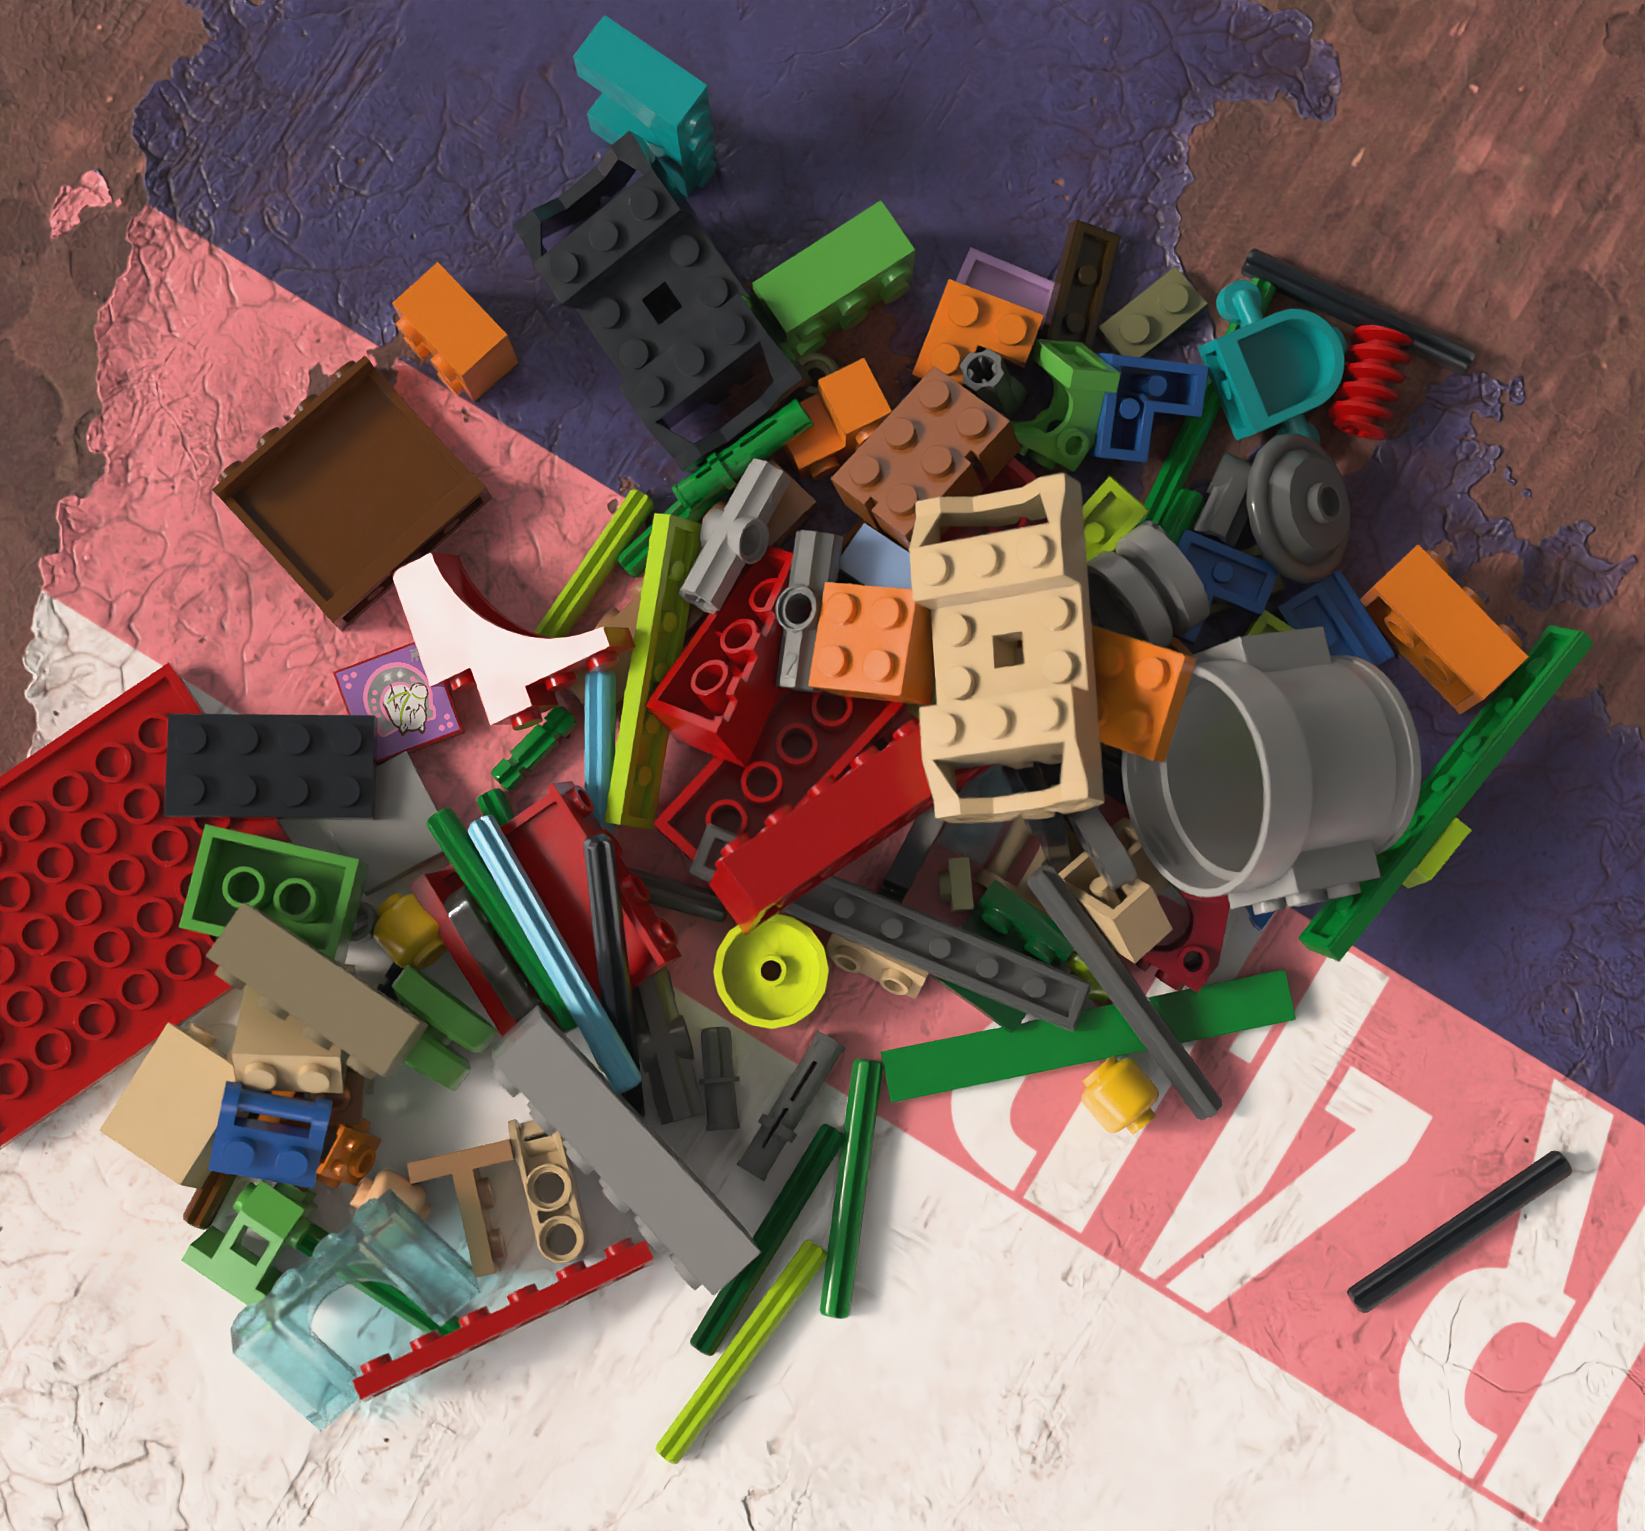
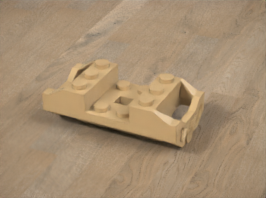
(990, 694)

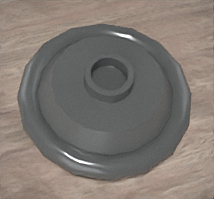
(1298, 508)

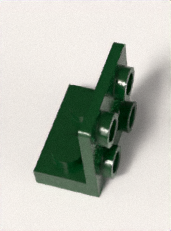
(1020, 927)

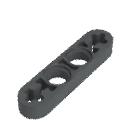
(1095, 836)

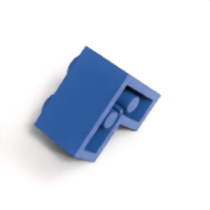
(1144, 389)

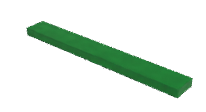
(1452, 785)
(1097, 1036)

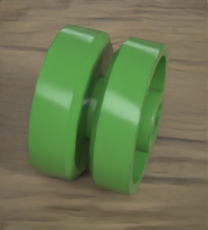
(448, 1022)

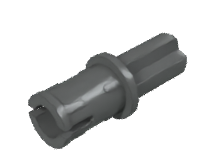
(719, 1079)

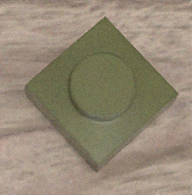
(956, 885)

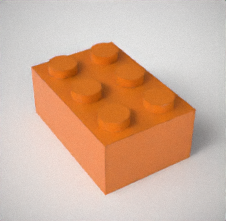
(1443, 629)

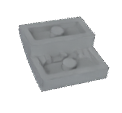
(398, 836)

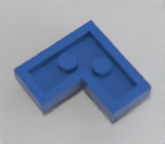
(1227, 576)

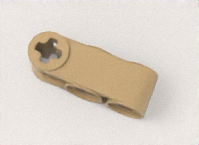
(535, 1161)

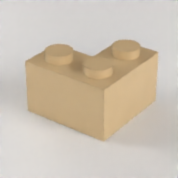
(1131, 914)

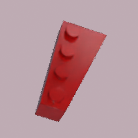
(728, 671)

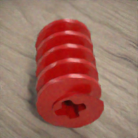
(1367, 381)

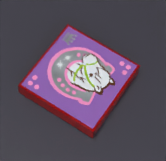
(400, 696)

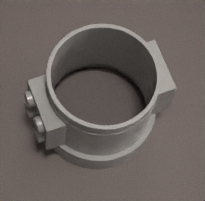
(1278, 775)

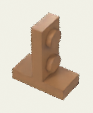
(474, 1198)

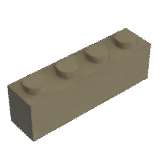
(316, 991)

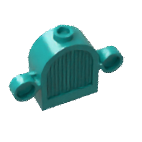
(1272, 364)

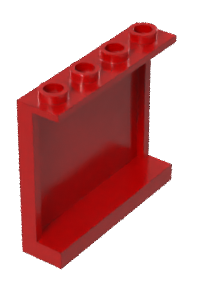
(551, 851)

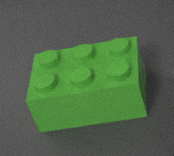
(837, 280)
(293, 884)

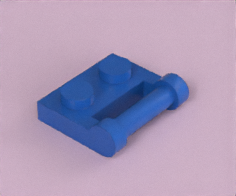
(267, 1148)

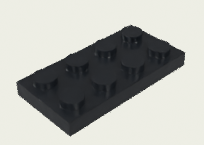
(271, 766)

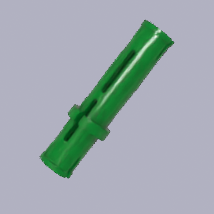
(730, 464)

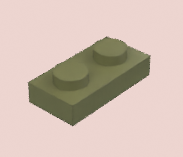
(1152, 316)

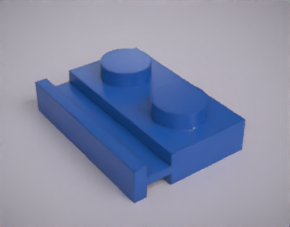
(1343, 617)

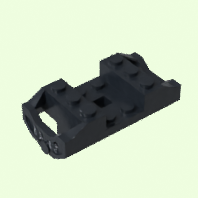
(631, 258)

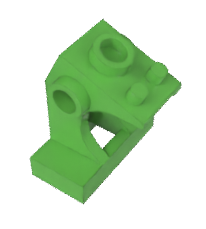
(1078, 397)
(273, 1211)

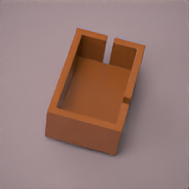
(925, 455)

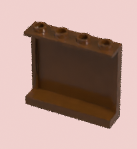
(351, 492)

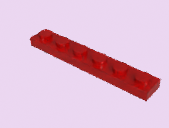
(482, 1327)

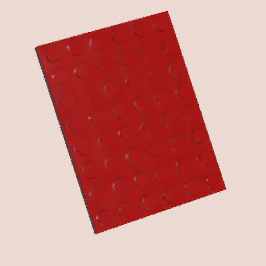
(97, 904)

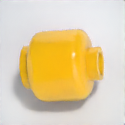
(408, 932)
(1120, 1095)

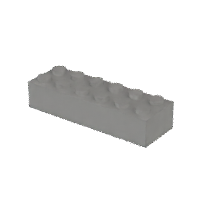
(624, 1150)

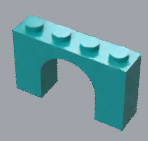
(650, 99)

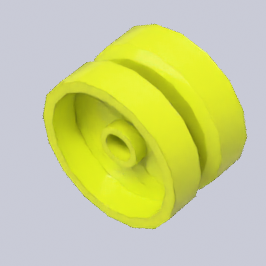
(777, 1001)

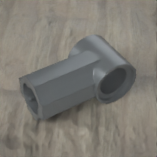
(990, 381)
(1226, 506)

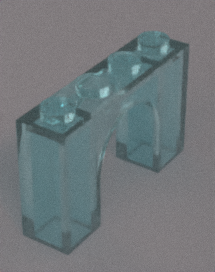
(379, 1245)

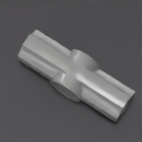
(734, 536)

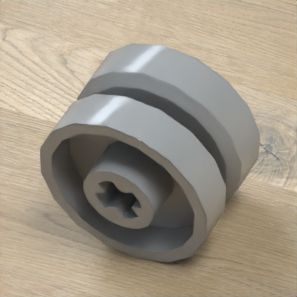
(1146, 588)

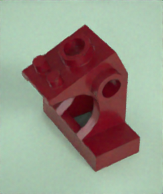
(1203, 934)

